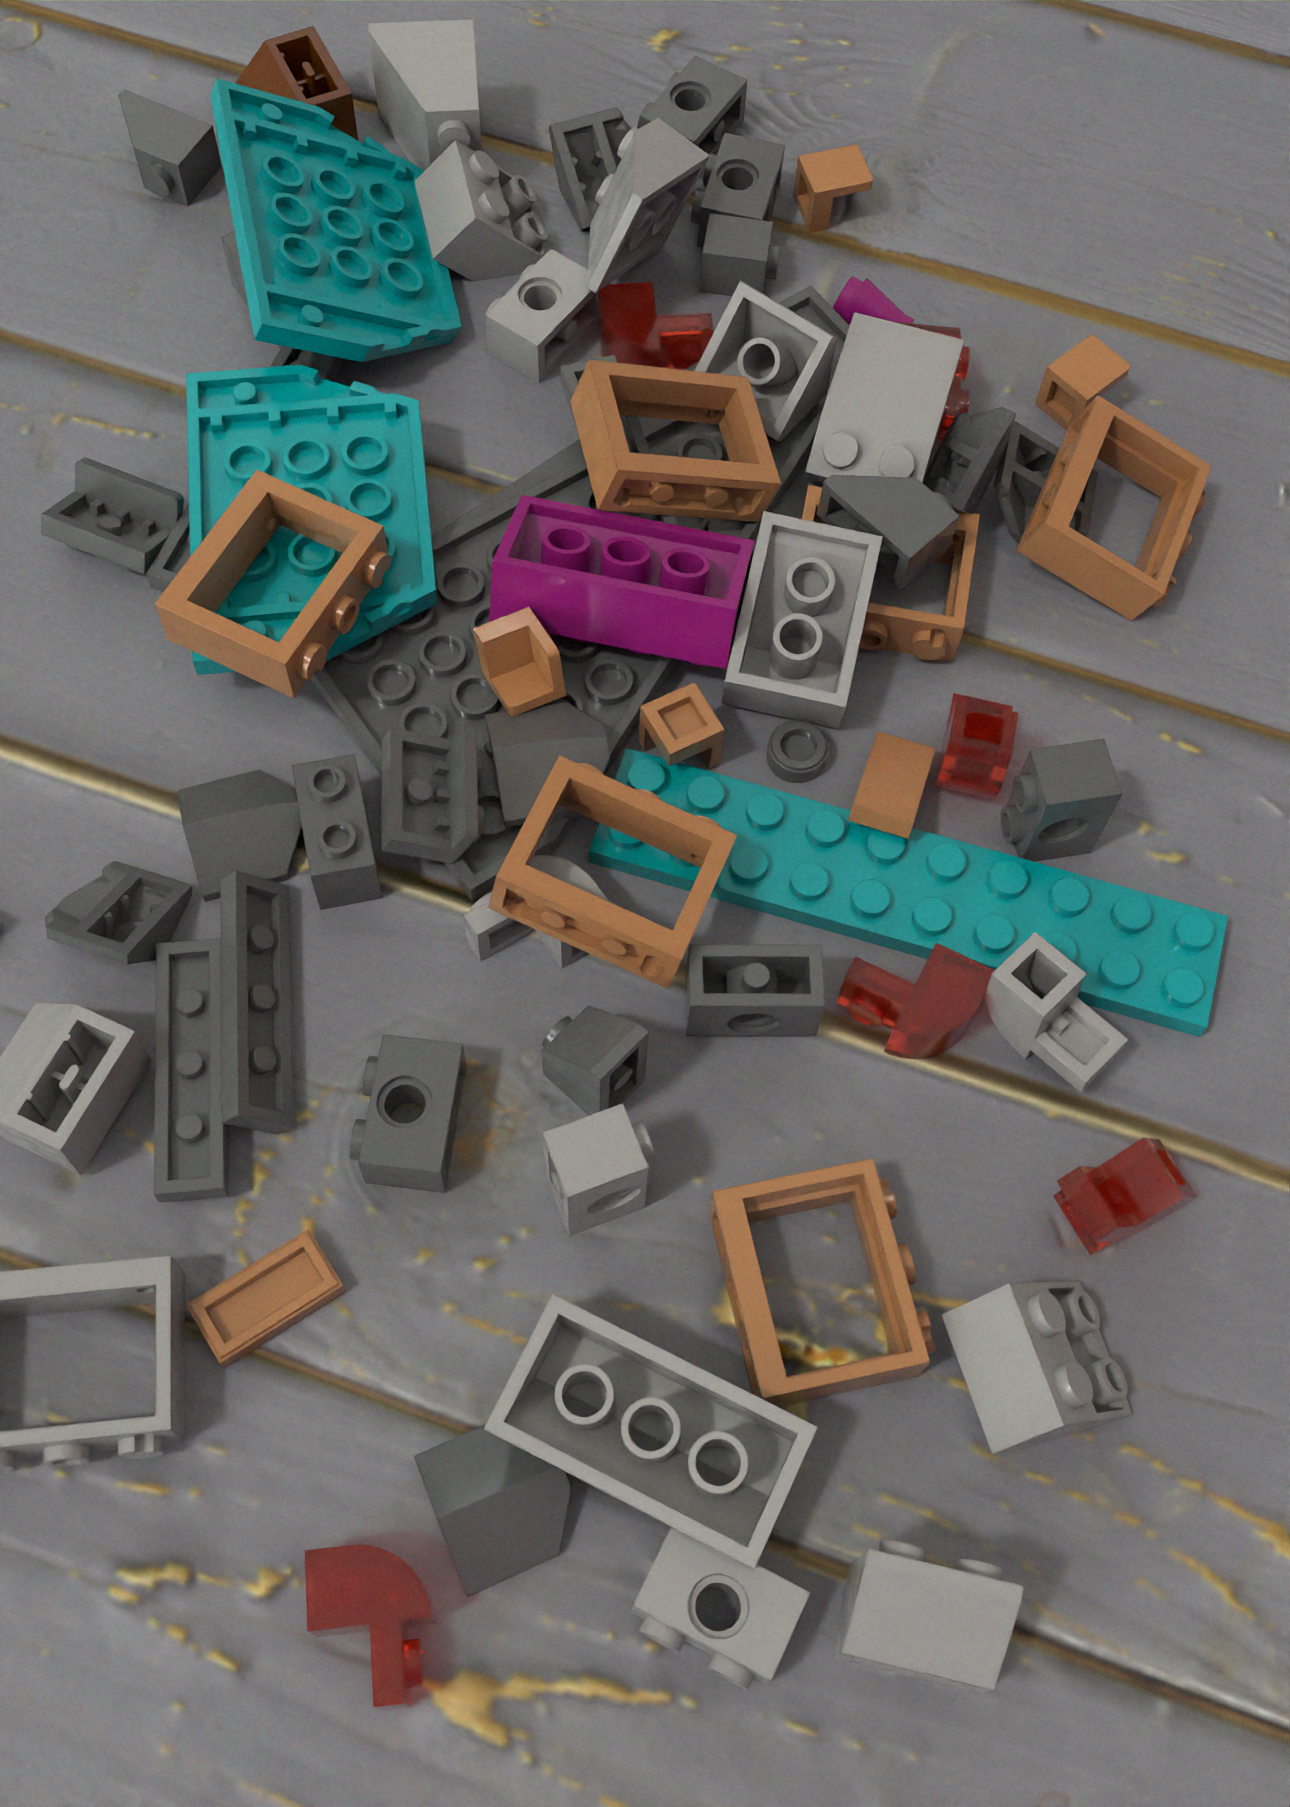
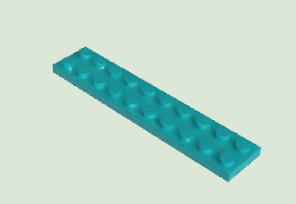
(907, 894)

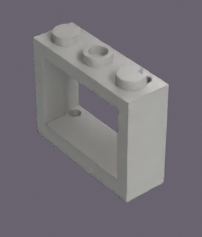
(101, 1287)

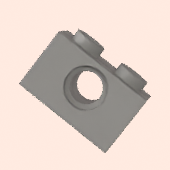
(541, 316)
(598, 1168)
(763, 1600)

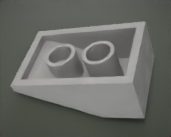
(641, 199)
(884, 401)
(801, 620)

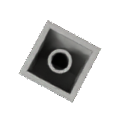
(426, 85)

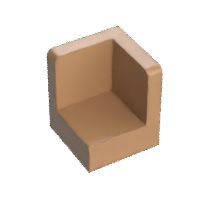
(825, 176)
(1078, 379)
(520, 661)
(681, 727)

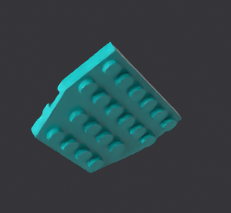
(328, 232)
(331, 442)

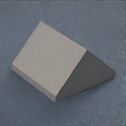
(779, 354)

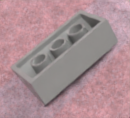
(652, 1430)

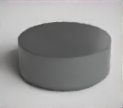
(797, 751)

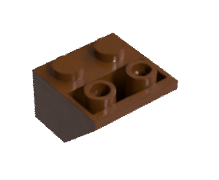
(304, 71)

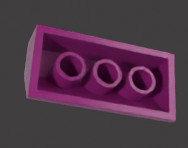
(622, 580)

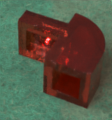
(641, 337)
(976, 746)
(922, 1016)
(1123, 1194)
(373, 1592)

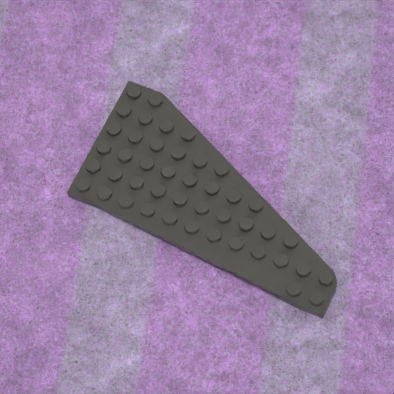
(428, 667)

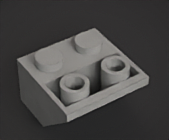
(479, 215)
(67, 1082)
(1036, 1363)
(927, 1617)

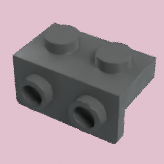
(114, 516)
(430, 794)

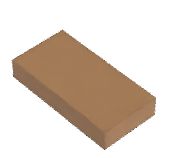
(892, 785)
(265, 1298)

